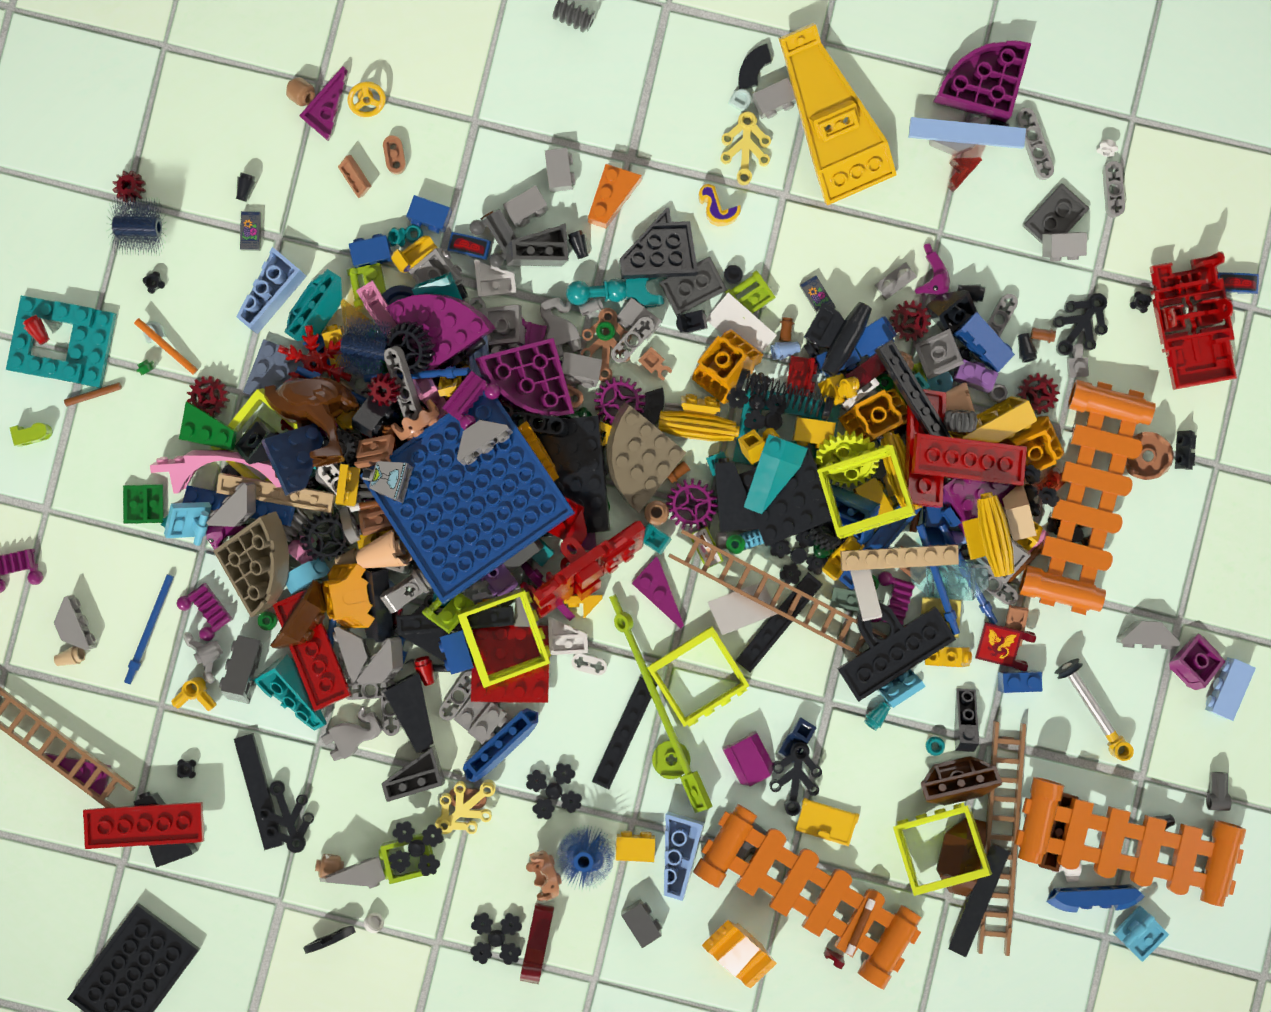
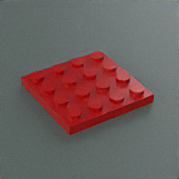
(504, 648)

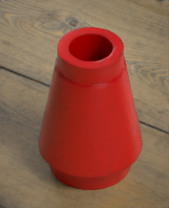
(36, 329)
(424, 667)

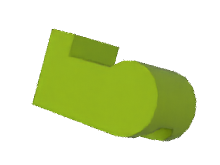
(36, 433)

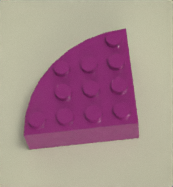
(986, 80)
(449, 321)
(529, 378)
(963, 496)

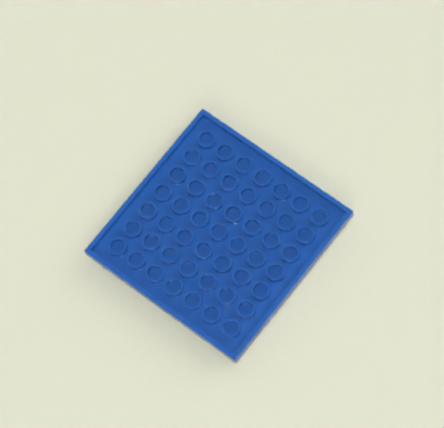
(475, 515)

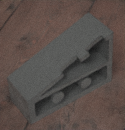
(539, 249)
(241, 669)
(415, 777)

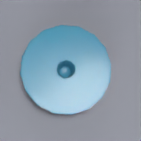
(941, 383)

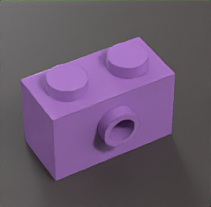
(975, 376)
(500, 581)

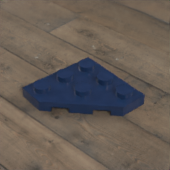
(291, 456)

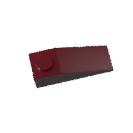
(867, 371)

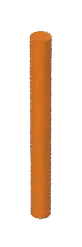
(167, 347)

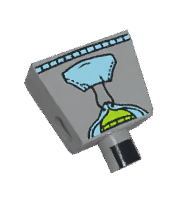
(389, 479)

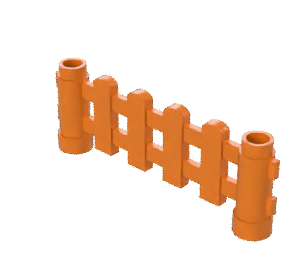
(1099, 402)
(1222, 851)
(721, 856)

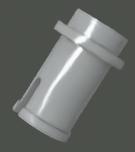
(591, 306)

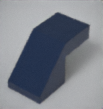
(801, 732)

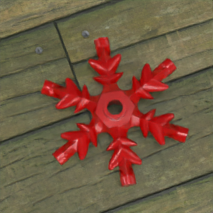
(313, 355)

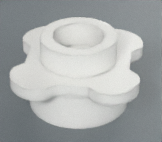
(1107, 148)

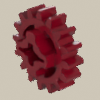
(905, 314)
(1041, 386)
(212, 390)

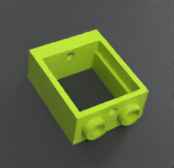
(388, 871)

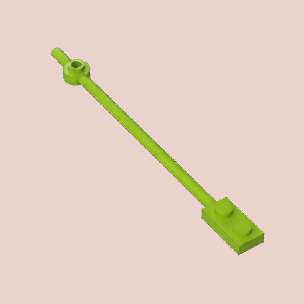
(691, 780)

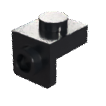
(691, 322)

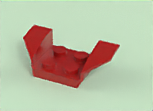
(572, 526)

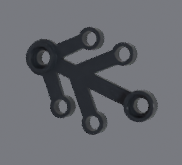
(1083, 322)
(796, 775)
(288, 820)

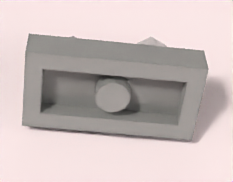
(895, 281)

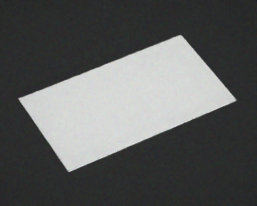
(730, 315)
(737, 611)

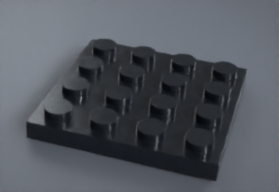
(796, 507)

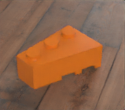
(612, 192)

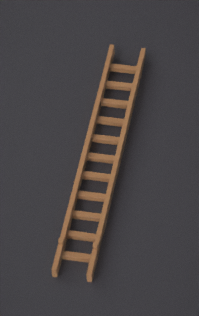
(771, 606)
(70, 744)
(1015, 819)

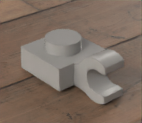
(1077, 365)

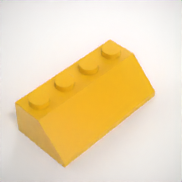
(1001, 421)

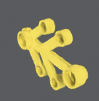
(746, 145)
(464, 809)

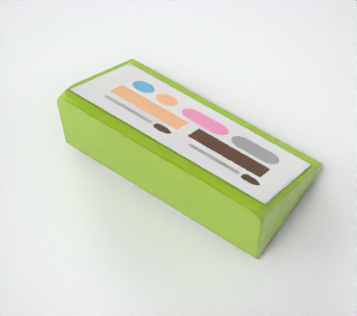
(703, 550)

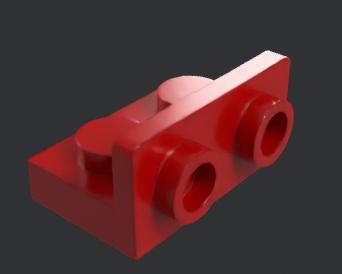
(801, 373)

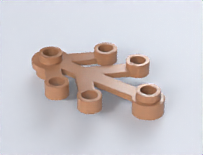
(606, 344)

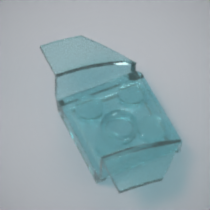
(960, 580)

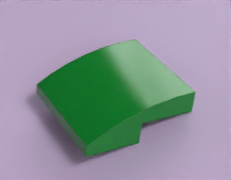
(142, 504)

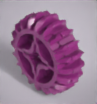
(615, 385)
(696, 520)

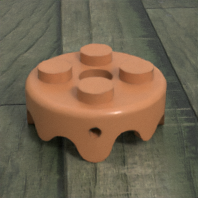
(414, 428)
(1159, 464)
(546, 876)

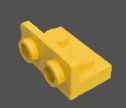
(347, 485)

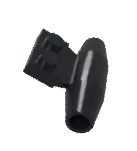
(840, 335)

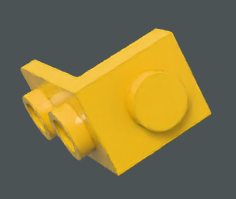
(332, 333)
(951, 657)

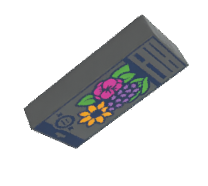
(250, 231)
(816, 293)

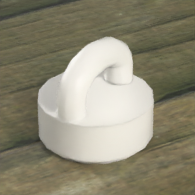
(373, 923)

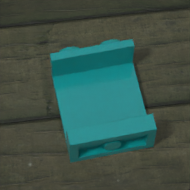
(441, 285)

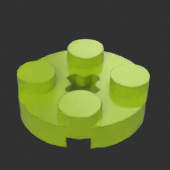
(662, 766)

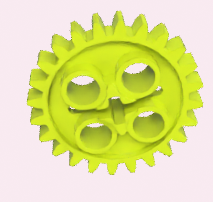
(832, 452)

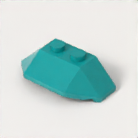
(315, 305)

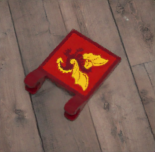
(1001, 644)

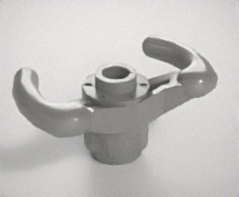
(204, 654)

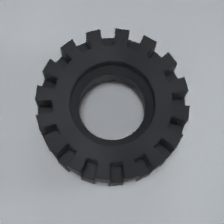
(350, 443)
(824, 540)

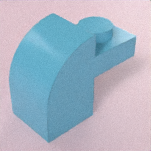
(305, 574)

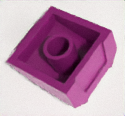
(1197, 663)
(749, 759)

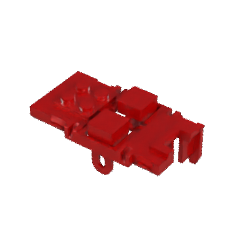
(1200, 356)
(585, 569)

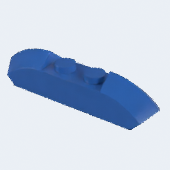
(501, 745)
(1071, 898)

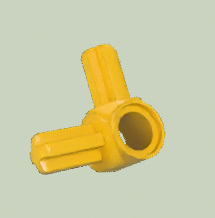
(188, 692)

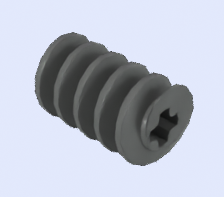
(573, 15)

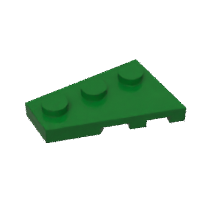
(204, 429)

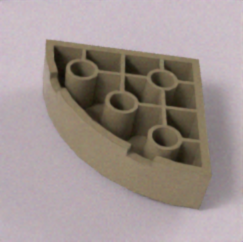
(639, 457)
(257, 563)

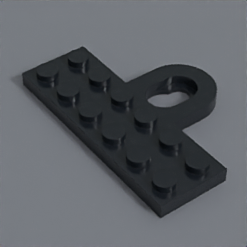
(895, 653)

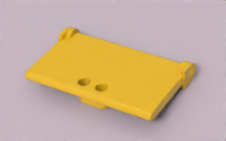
(834, 823)

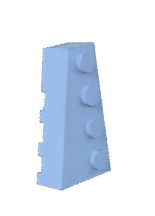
(270, 291)
(681, 846)

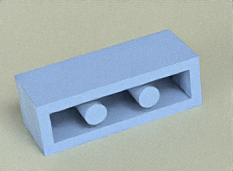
(1230, 688)

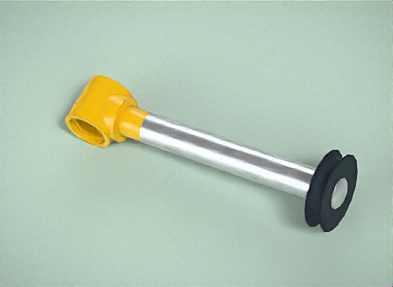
(1070, 670)

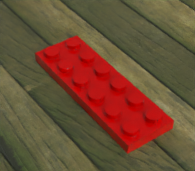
(968, 459)
(924, 489)
(315, 661)
(143, 825)

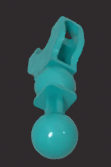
(614, 290)

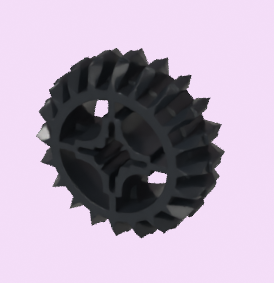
(415, 343)
(322, 543)

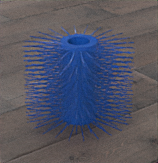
(582, 864)

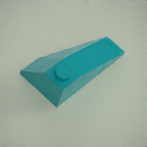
(774, 470)
(286, 685)

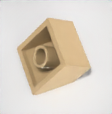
(1018, 514)

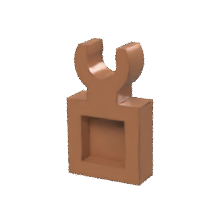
(653, 361)

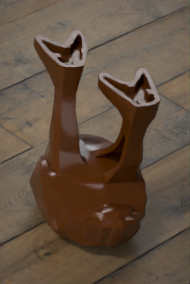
(317, 402)

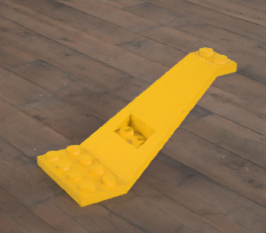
(849, 153)

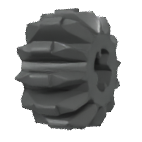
(960, 420)

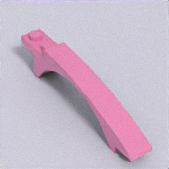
(376, 306)
(184, 467)

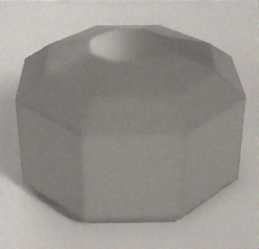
(998, 393)
(720, 540)

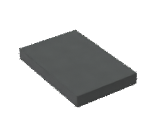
(1056, 214)
(690, 291)

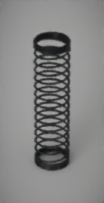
(743, 375)

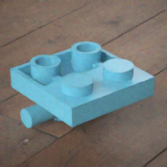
(188, 521)
(901, 688)
(1141, 933)

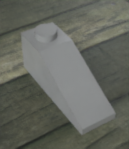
(364, 873)

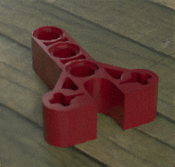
(537, 944)

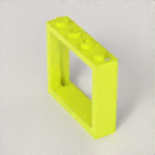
(240, 420)
(849, 463)
(488, 680)
(708, 708)
(923, 819)

